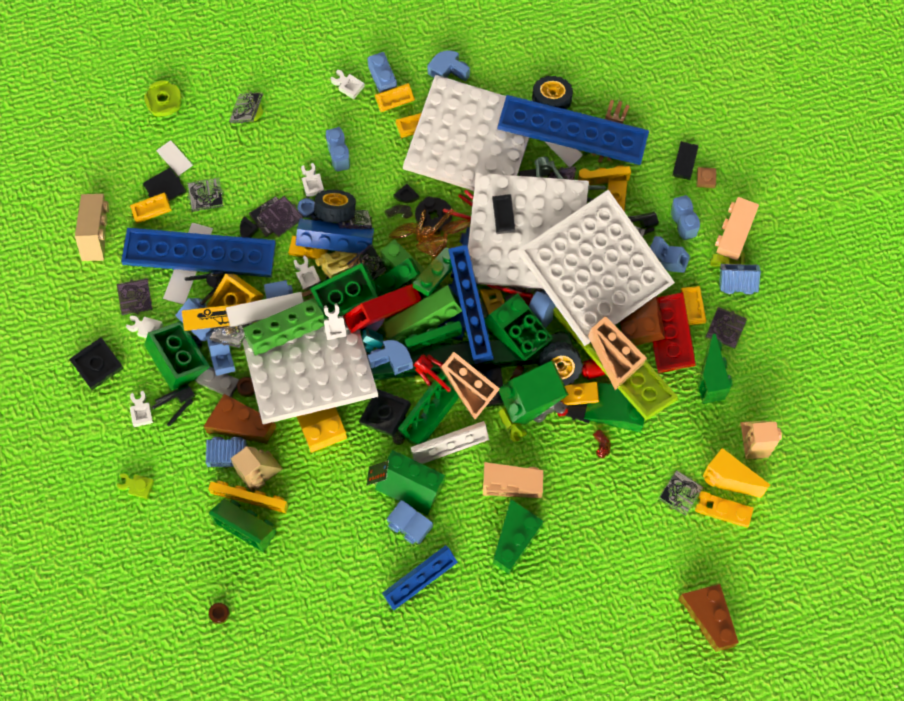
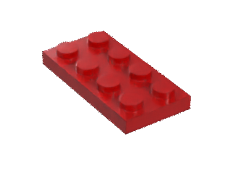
(677, 349)

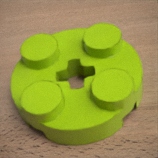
(166, 107)

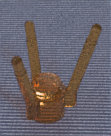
(429, 232)

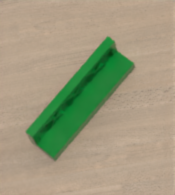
(433, 412)

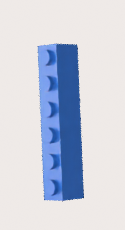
(471, 304)

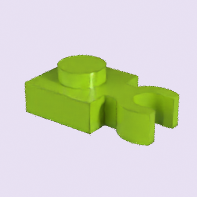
(138, 486)

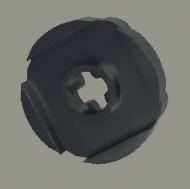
(431, 205)

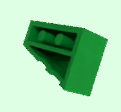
(516, 536)

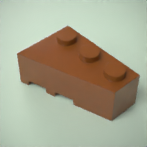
(238, 420)
(712, 616)

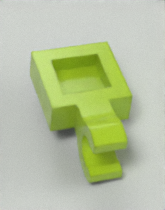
(717, 260)
(515, 427)

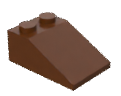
(644, 324)

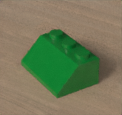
(345, 290)
(175, 355)
(411, 482)
(243, 524)

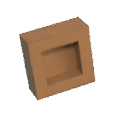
(706, 177)

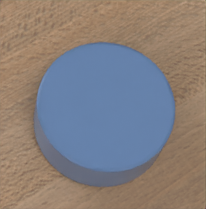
(306, 207)

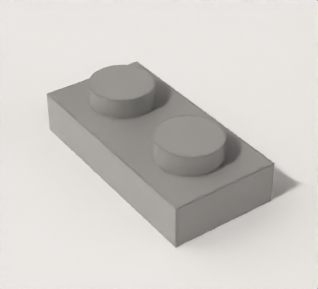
(222, 383)

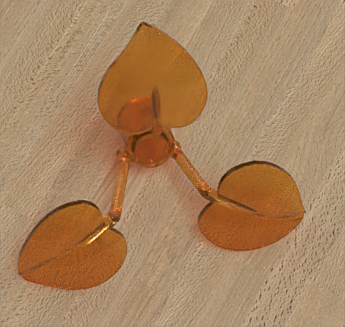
(435, 245)

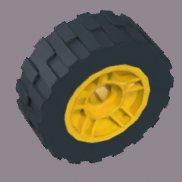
(553, 92)
(334, 206)
(564, 353)

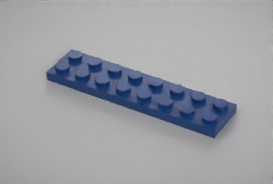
(573, 129)
(198, 252)

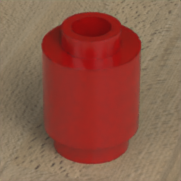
(591, 369)

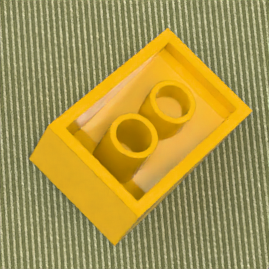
(234, 291)
(322, 428)
(732, 475)

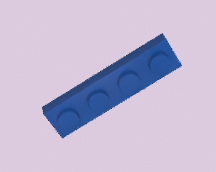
(419, 577)

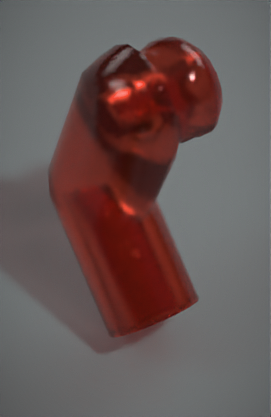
(604, 446)

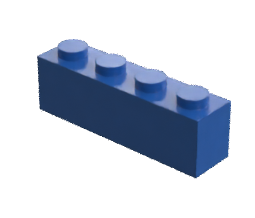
(330, 237)

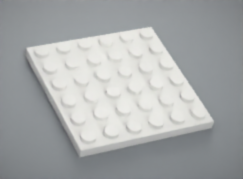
(461, 136)
(536, 208)
(595, 266)
(310, 375)

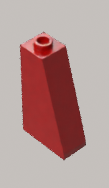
(381, 308)

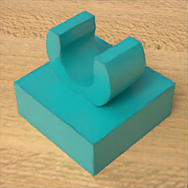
(372, 339)

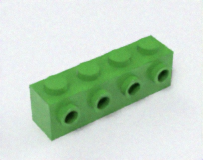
(395, 254)
(423, 315)
(284, 326)

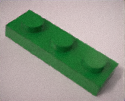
(434, 273)
(397, 277)
(433, 336)

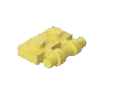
(335, 262)

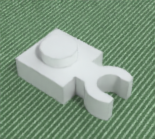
(350, 86)
(311, 182)
(307, 276)
(334, 325)
(145, 326)
(141, 412)

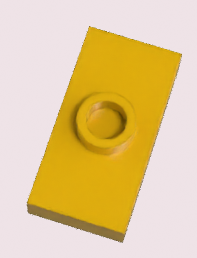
(394, 97)
(407, 125)
(619, 191)
(150, 208)
(300, 251)
(694, 305)
(581, 393)

